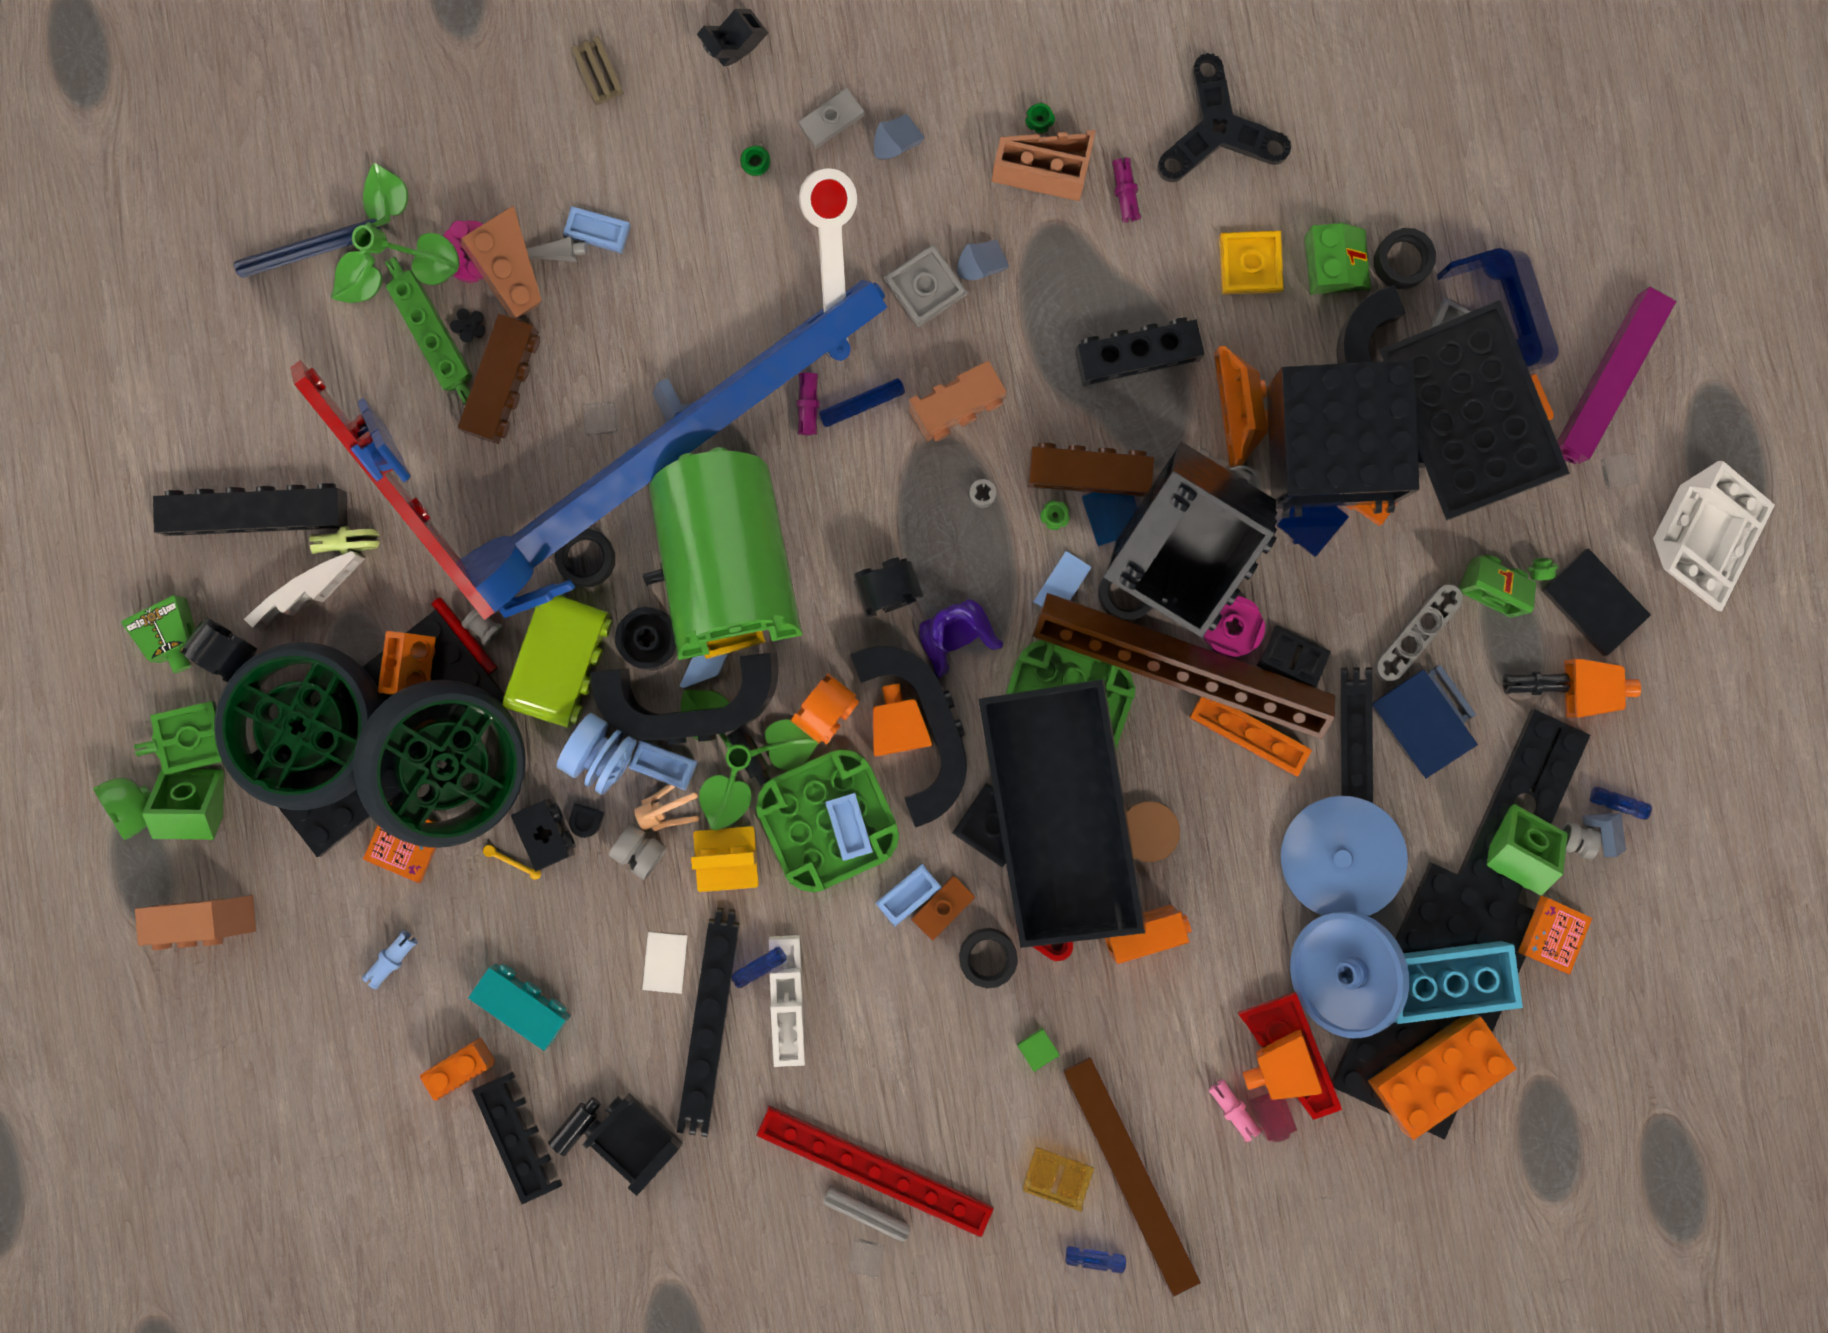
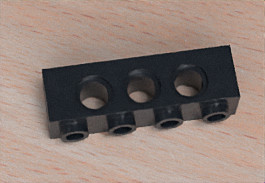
(1096, 370)

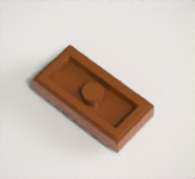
(943, 908)

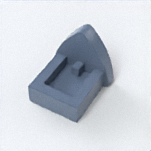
(896, 137)
(981, 260)
(668, 400)
(1611, 832)

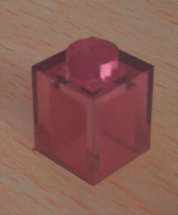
(1273, 1117)

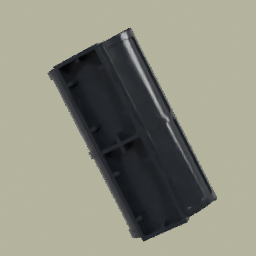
(1062, 814)

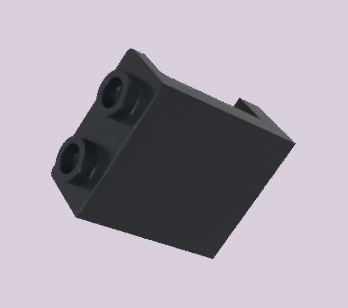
(632, 1142)

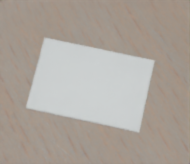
(664, 962)

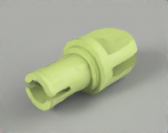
(343, 541)

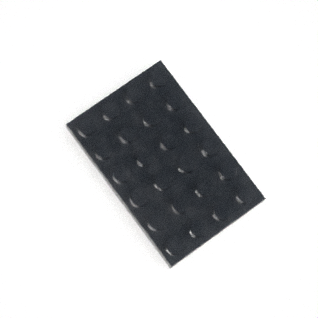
(1478, 412)

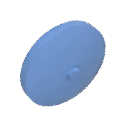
(1344, 856)
(1349, 974)

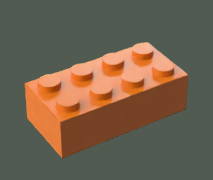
(1442, 1075)

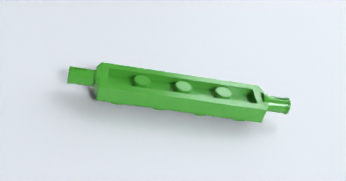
(429, 330)

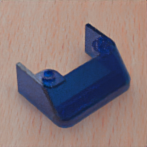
(1523, 297)

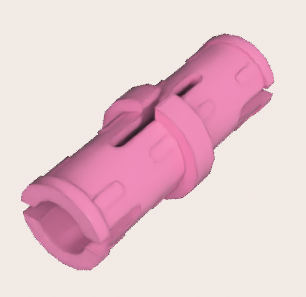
(1234, 1110)

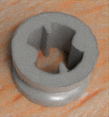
(973, 492)

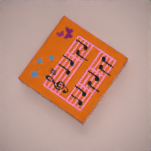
(399, 856)
(1555, 935)

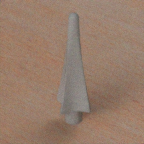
(560, 250)

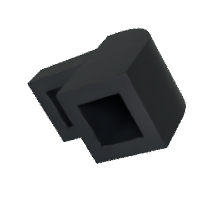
(734, 37)

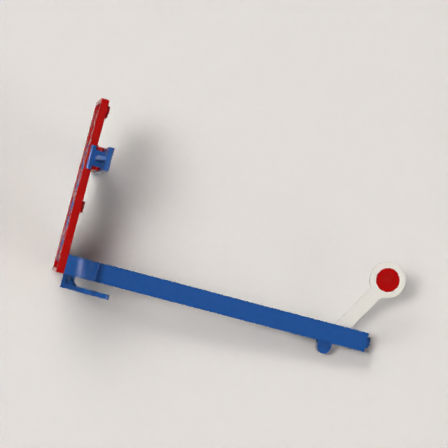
(504, 565)

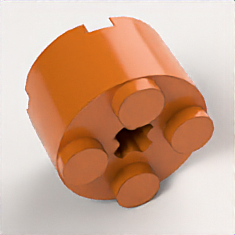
(824, 708)

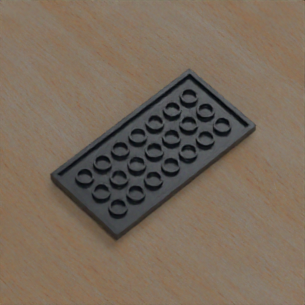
(330, 824)

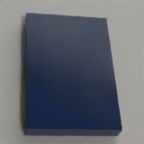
(1424, 723)

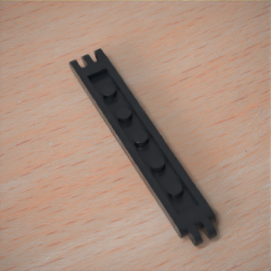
(1357, 734)
(709, 1023)

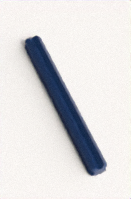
(297, 251)

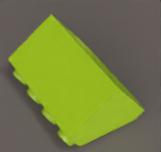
(557, 661)

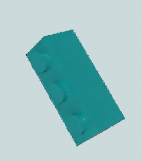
(520, 1005)

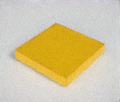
(1251, 262)

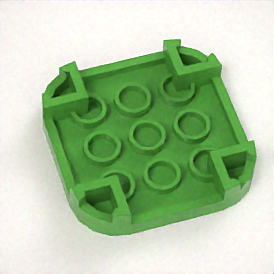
(1051, 665)
(800, 826)

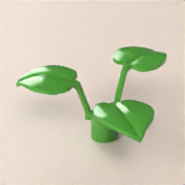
(356, 276)
(724, 798)

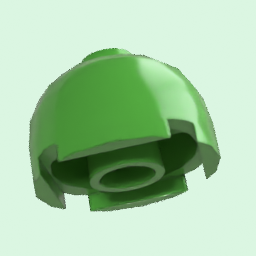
(124, 804)

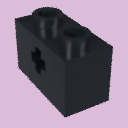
(529, 825)

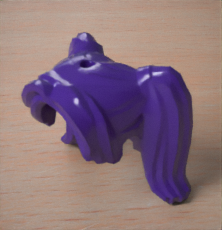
(954, 629)

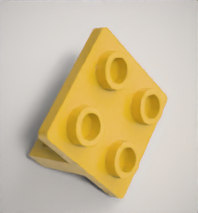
(725, 859)

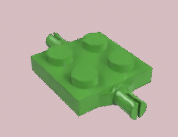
(183, 738)

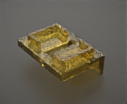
(1072, 1184)

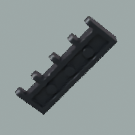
(514, 1139)

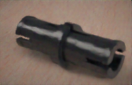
(1536, 683)

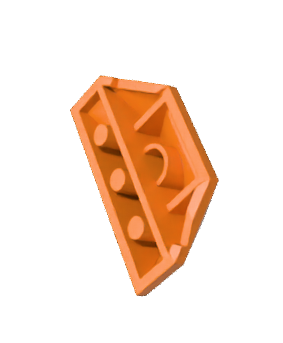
(1241, 404)

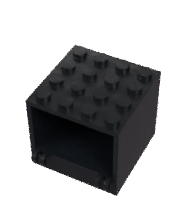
(1343, 435)
(1193, 540)

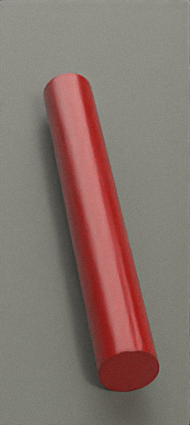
(464, 635)

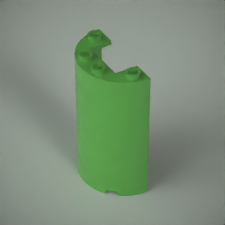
(722, 550)

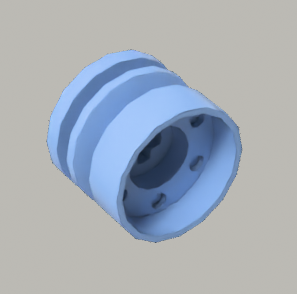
(593, 751)

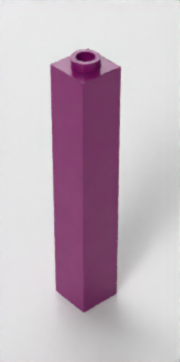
(1614, 375)

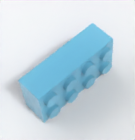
(1461, 982)

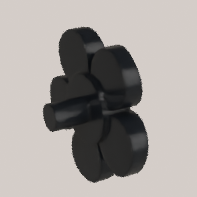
(468, 324)

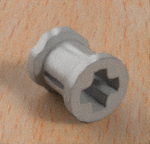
(485, 629)

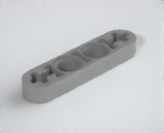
(1418, 633)

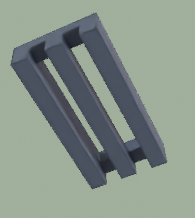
(1454, 692)

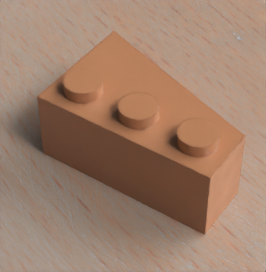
(1044, 164)
(504, 263)
(957, 402)
(194, 922)

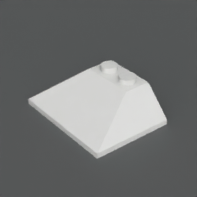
(1711, 532)

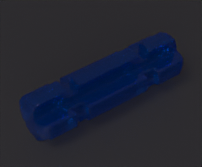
(1620, 803)
(759, 967)
(1095, 1260)

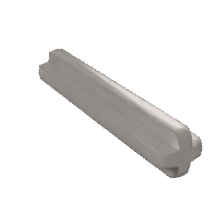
(867, 1214)

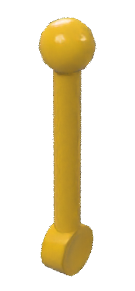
(490, 850)

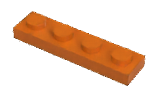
(1251, 735)

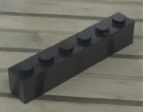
(250, 511)

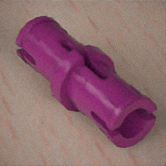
(1126, 189)
(807, 404)

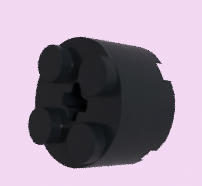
(887, 587)
(635, 627)
(216, 650)

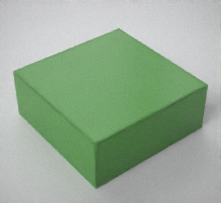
(1038, 1049)

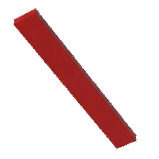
(875, 1171)

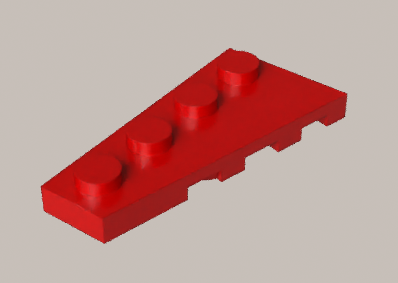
(1280, 1018)

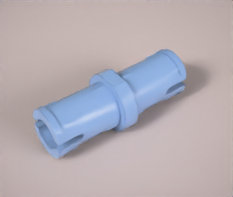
(389, 959)

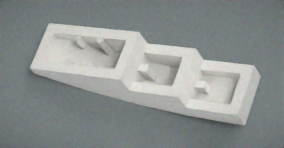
(315, 584)
(787, 1004)

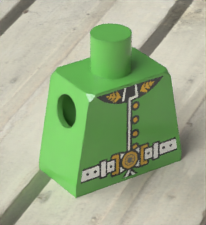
(163, 631)

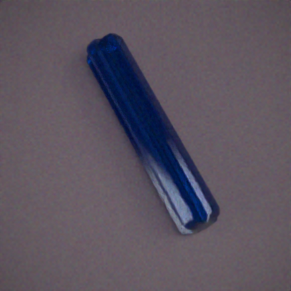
(862, 402)

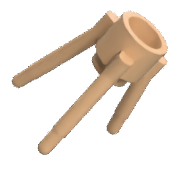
(651, 814)

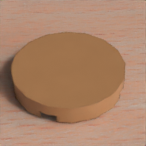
(1152, 831)

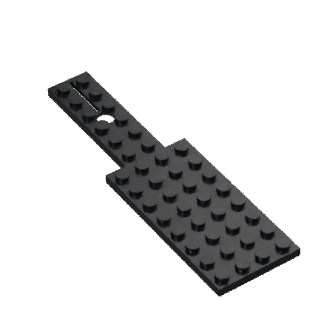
(1474, 903)

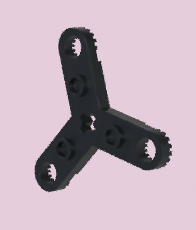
(1239, 134)

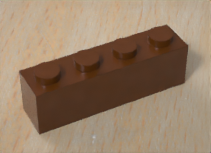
(499, 379)
(1090, 471)

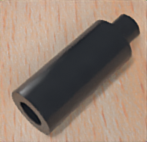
(757, 765)
(574, 1127)

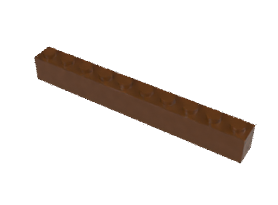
(1185, 666)

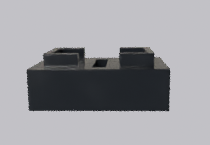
(1280, 651)

